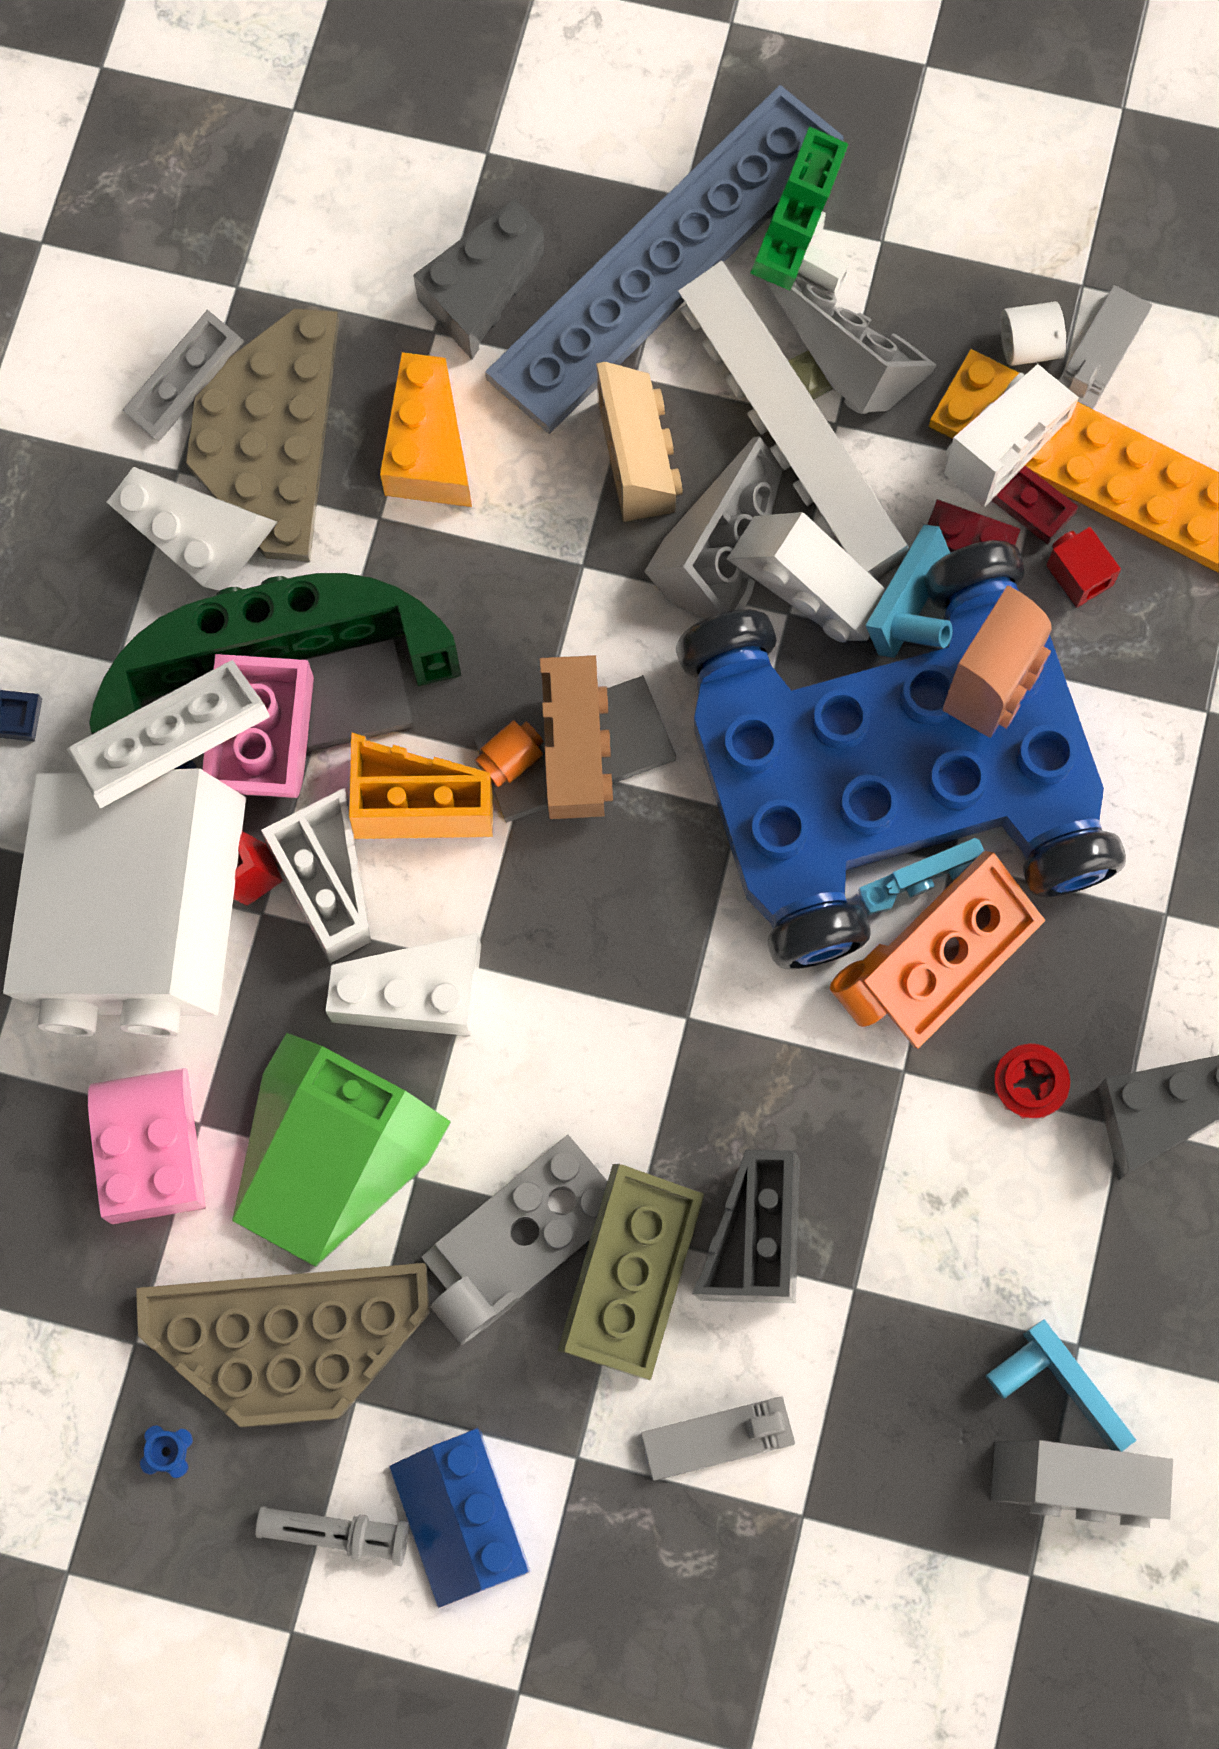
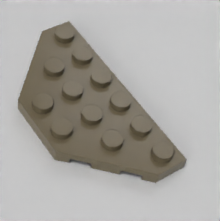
(264, 428)
(285, 1342)

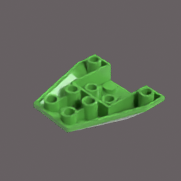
(328, 1149)

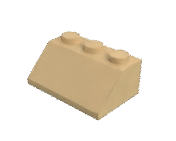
(637, 442)

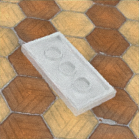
(167, 733)

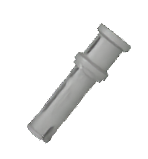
(356, 1536)

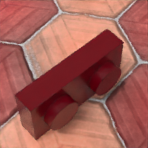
(1036, 504)
(965, 527)

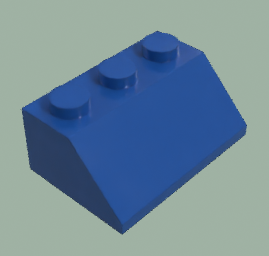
(459, 1518)

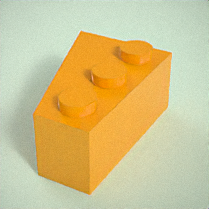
(423, 437)
(415, 796)

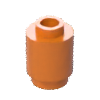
(510, 752)

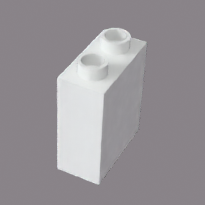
(125, 903)

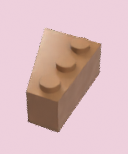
(574, 737)

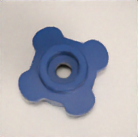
(153, 1458)

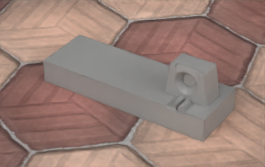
(1105, 345)
(183, 375)
(718, 1438)

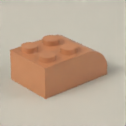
(1000, 664)

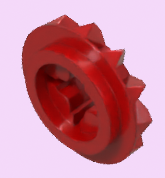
(1041, 1062)

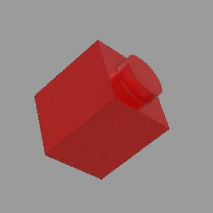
(1082, 565)
(255, 870)

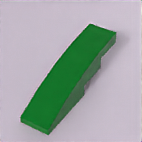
(799, 208)

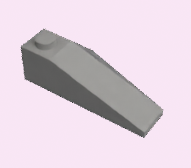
(855, 359)
(692, 558)

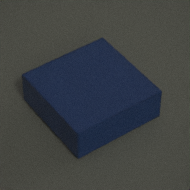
(19, 715)

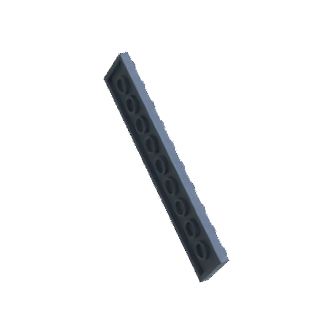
(641, 276)

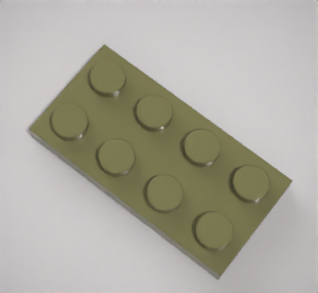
(631, 1272)

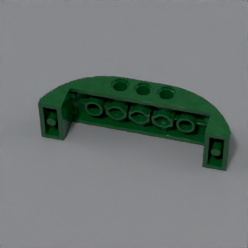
(272, 620)

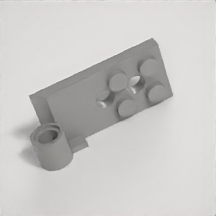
(482, 1262)

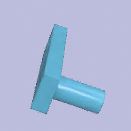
(898, 609)
(1048, 1351)

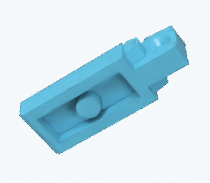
(919, 876)

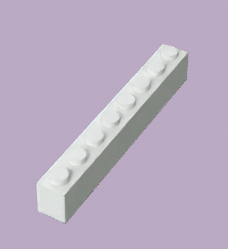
(793, 420)

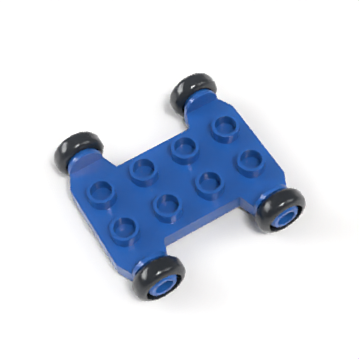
(880, 770)

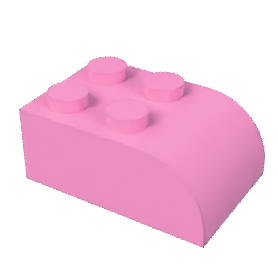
(272, 753)
(145, 1146)

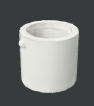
(1033, 333)

